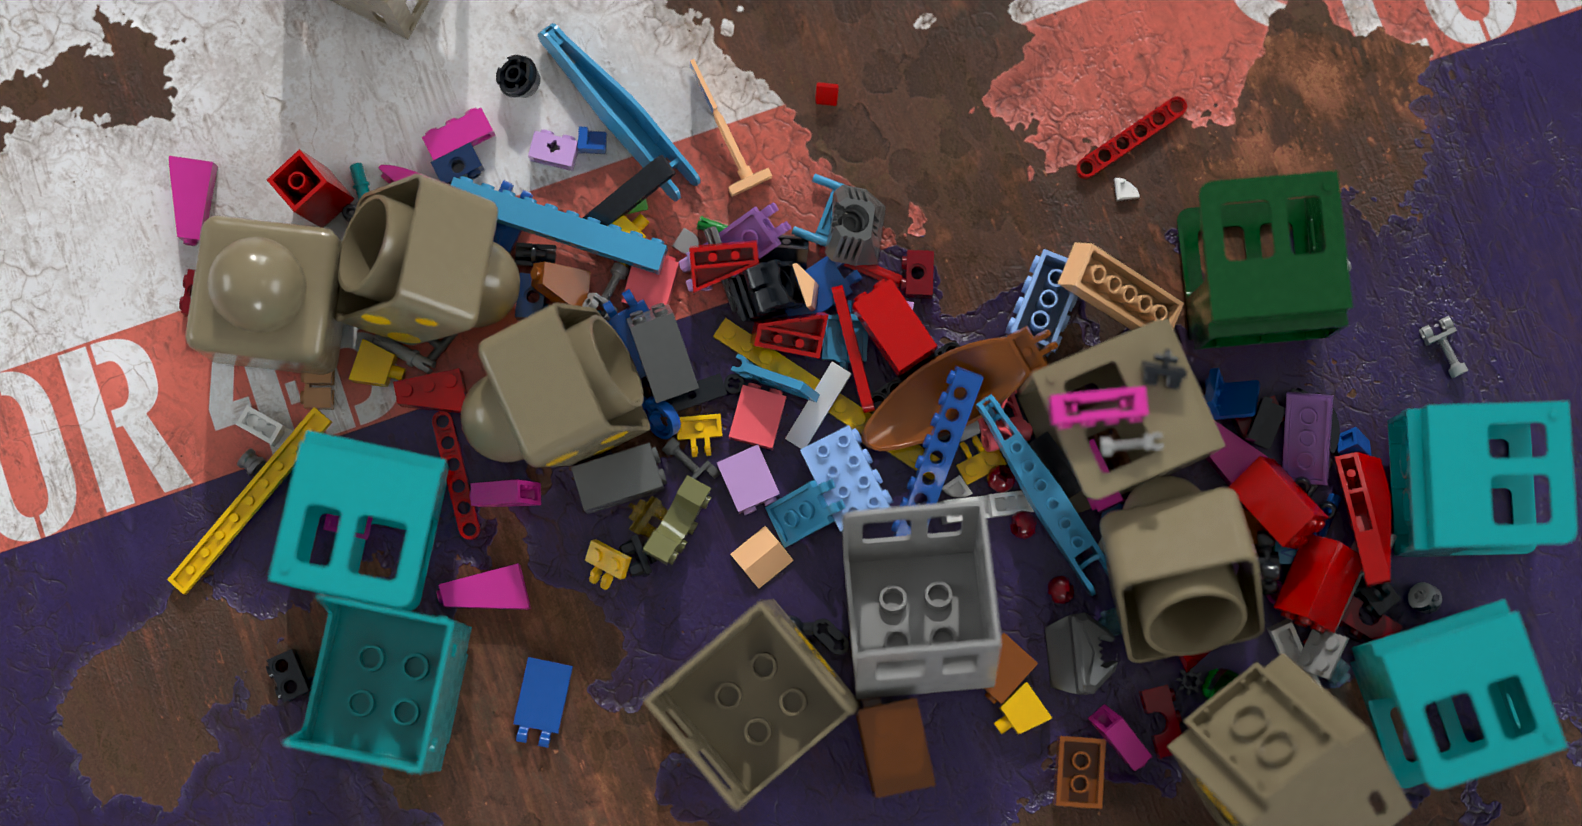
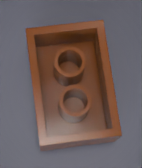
(1079, 772)

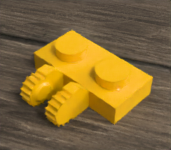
(699, 428)
(980, 464)
(608, 560)

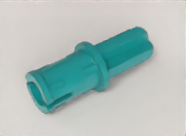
(359, 179)

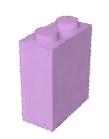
(748, 480)

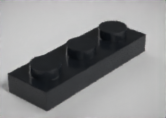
(1056, 463)

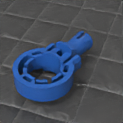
(653, 413)

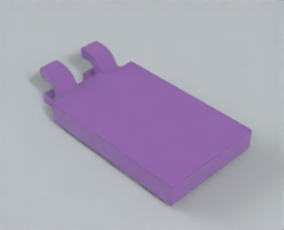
(756, 226)

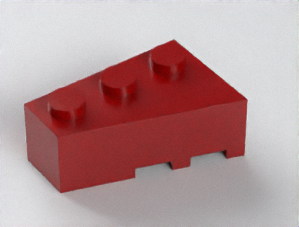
(720, 261)
(792, 334)
(433, 391)

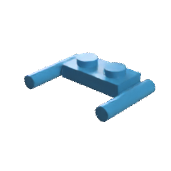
(822, 231)

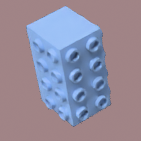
(1044, 300)
(848, 465)

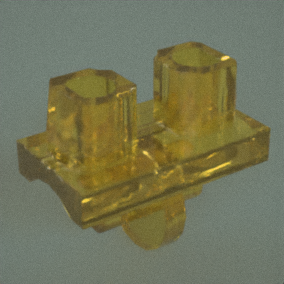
(652, 508)

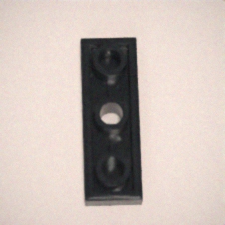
(709, 389)

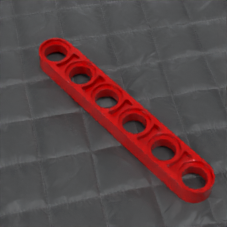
(1133, 140)
(853, 349)
(459, 474)

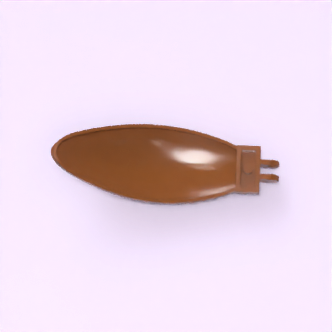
(908, 410)

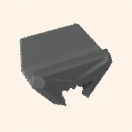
(855, 227)
(1075, 654)

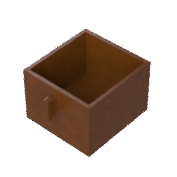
(894, 746)

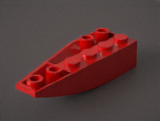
(1369, 512)

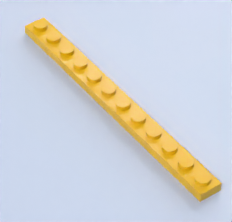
(842, 408)

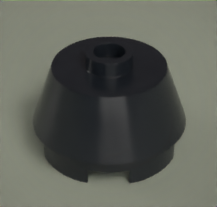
(518, 77)

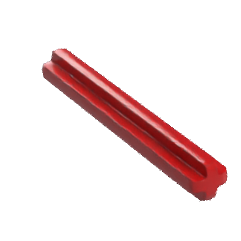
(871, 270)

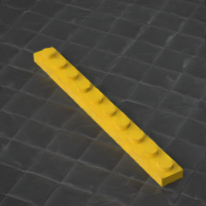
(245, 504)

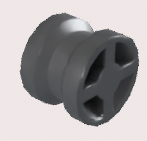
(251, 462)

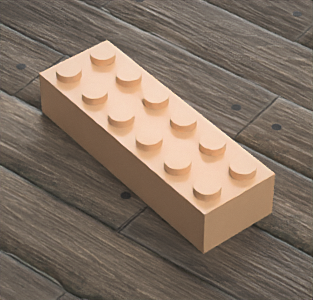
(1116, 288)

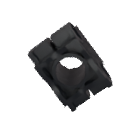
(766, 291)

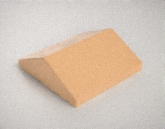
(808, 287)
(762, 557)

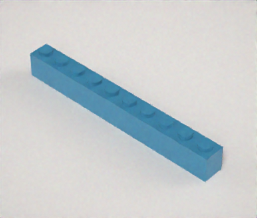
(570, 228)

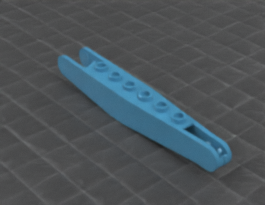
(616, 108)
(1044, 494)

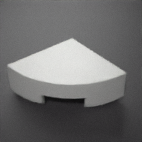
(1125, 190)
(957, 488)

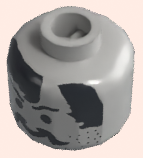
(1425, 598)

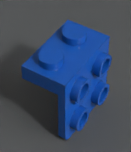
(1230, 398)

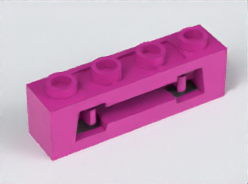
(1059, 411)

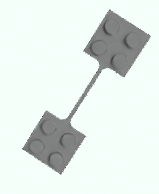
(1324, 650)

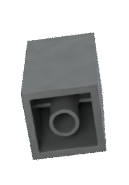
(662, 352)
(619, 478)

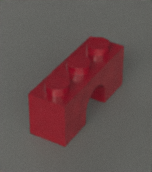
(1382, 626)
(1161, 700)

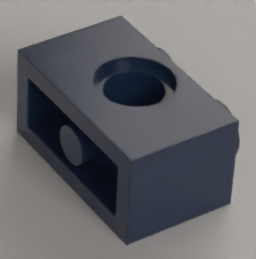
(463, 155)
(523, 306)

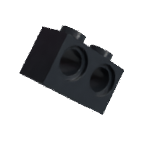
(294, 673)

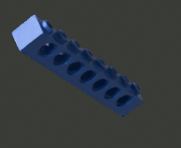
(957, 378)

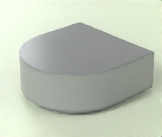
(684, 241)

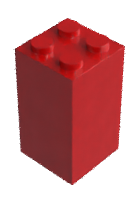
(310, 189)
(893, 326)
(1279, 503)
(1319, 584)

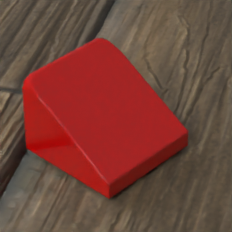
(827, 94)

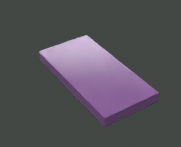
(1308, 436)

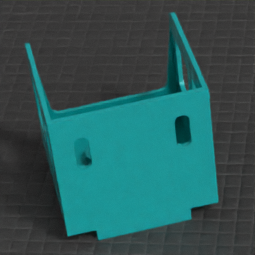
(1446, 478)
(355, 483)
(1467, 652)
(384, 686)

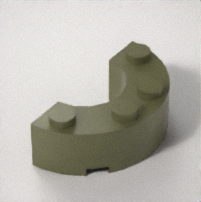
(678, 521)

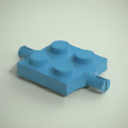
(834, 344)

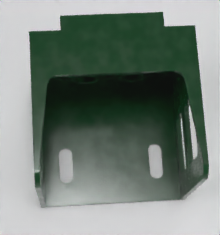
(1272, 296)

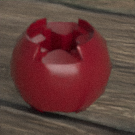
(1001, 478)
(1023, 524)
(1060, 589)

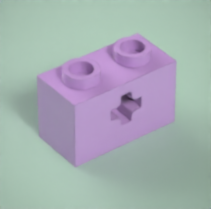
(562, 158)

